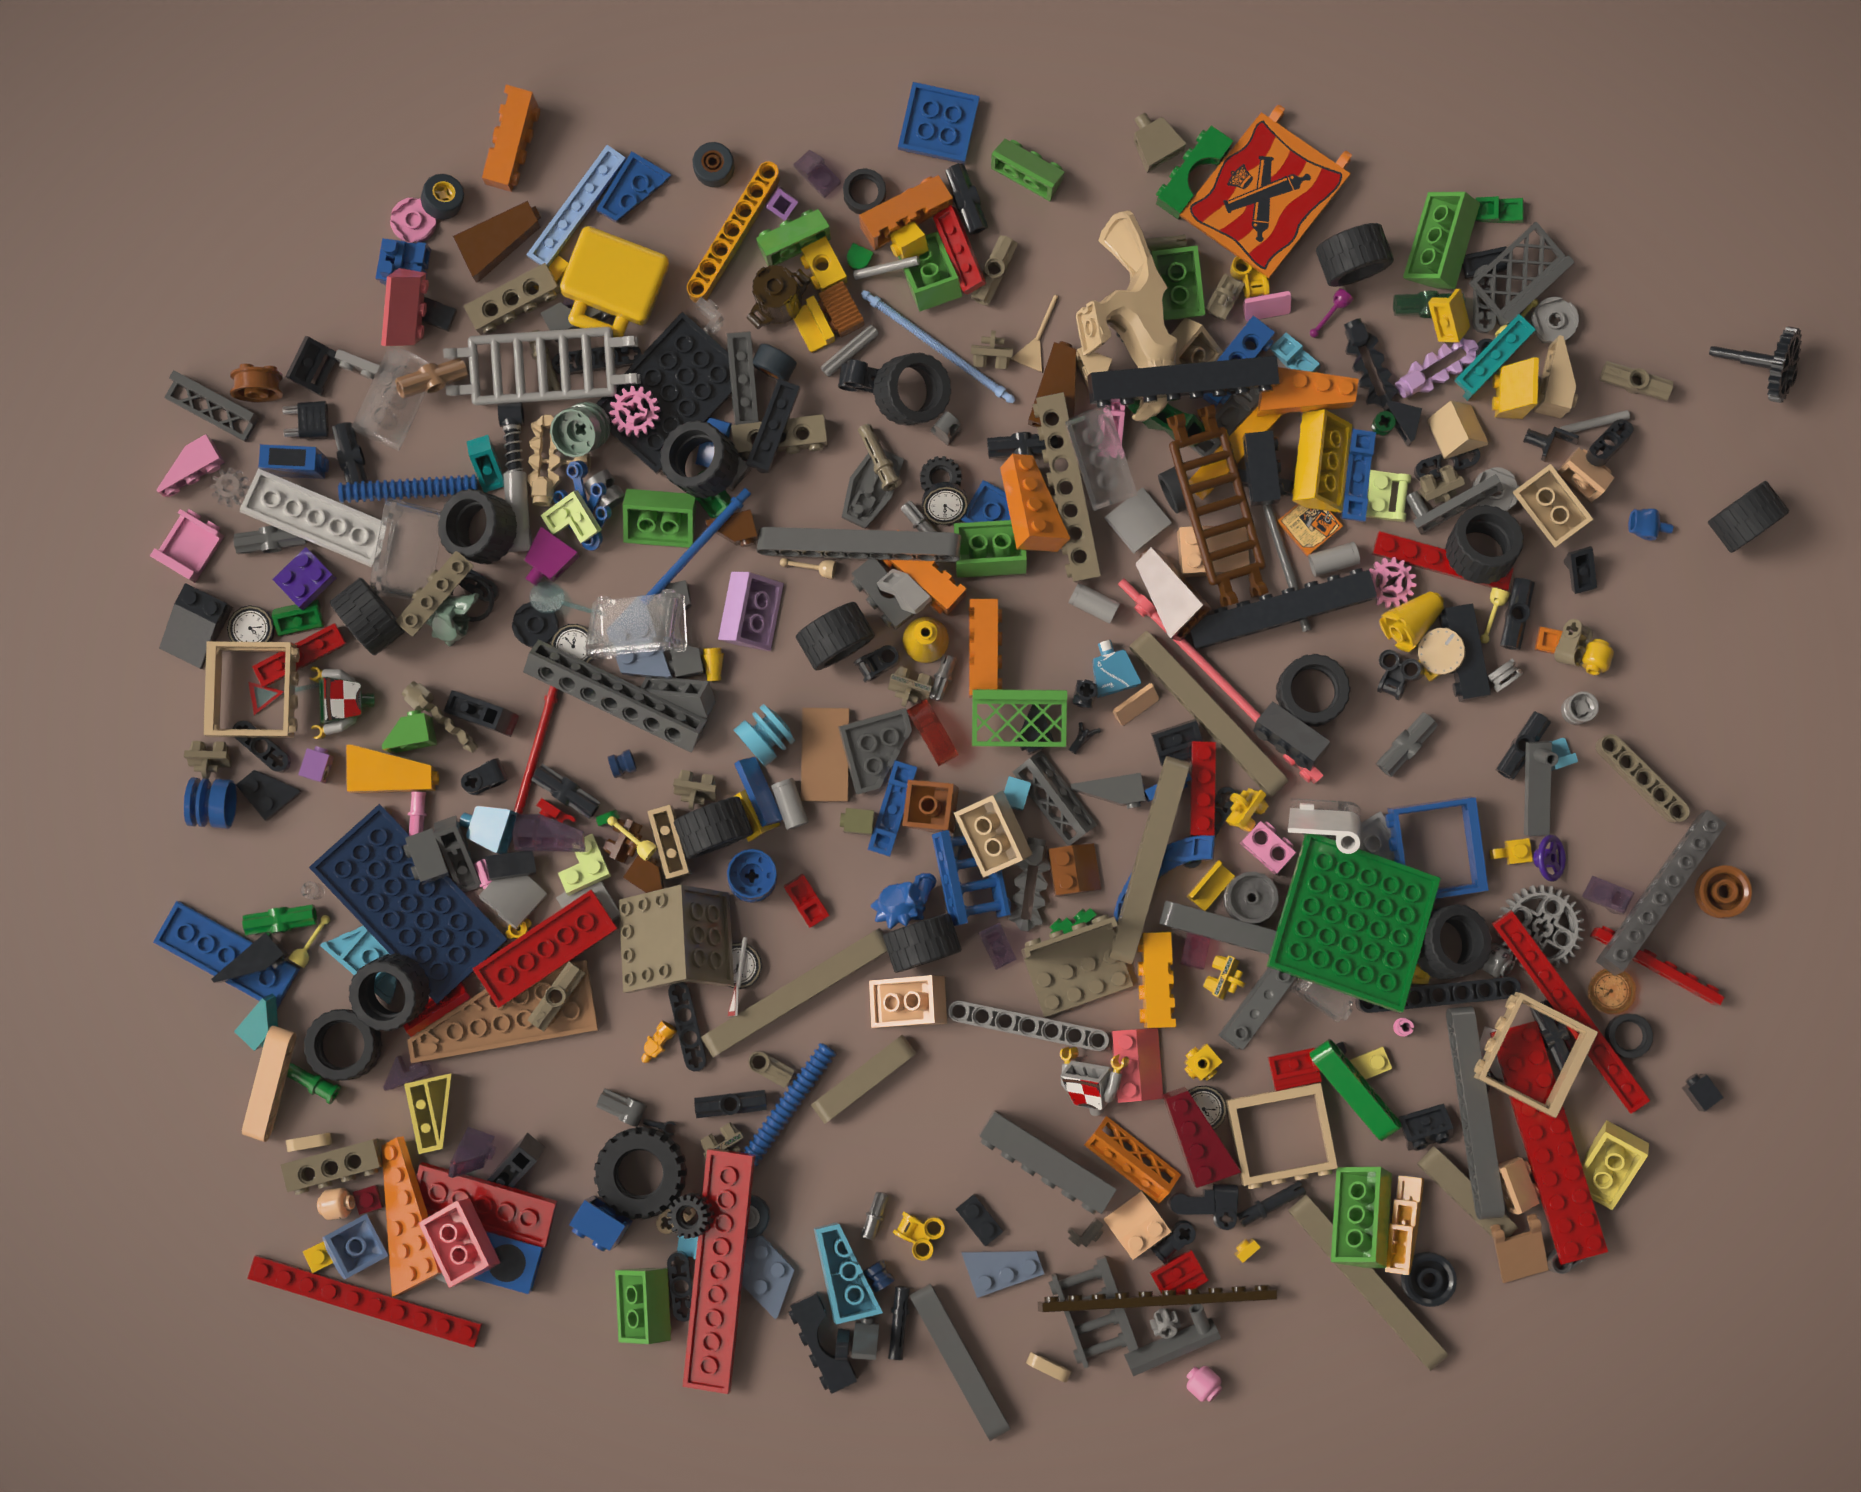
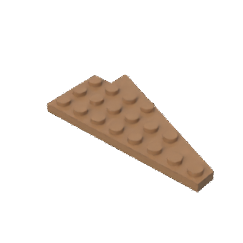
(484, 1026)

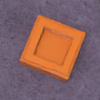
(1547, 640)

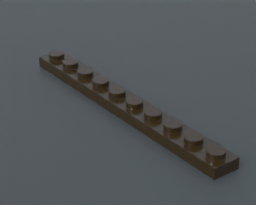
(1147, 1299)

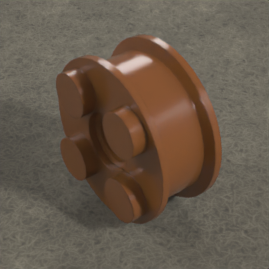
(256, 383)
(1707, 891)

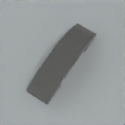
(1229, 417)

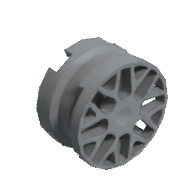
(1503, 673)

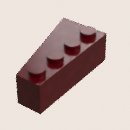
(1200, 1145)

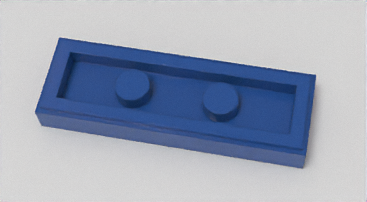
(758, 791)

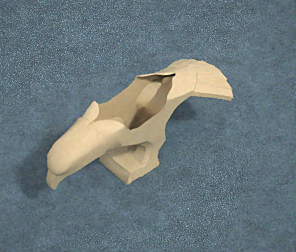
(1133, 312)

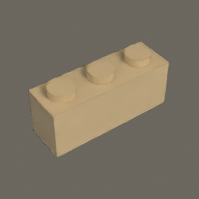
(668, 843)

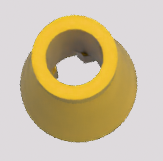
(712, 662)

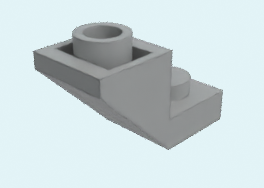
(906, 590)

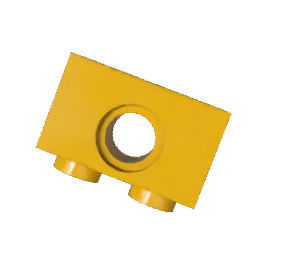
(820, 252)

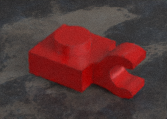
(551, 811)

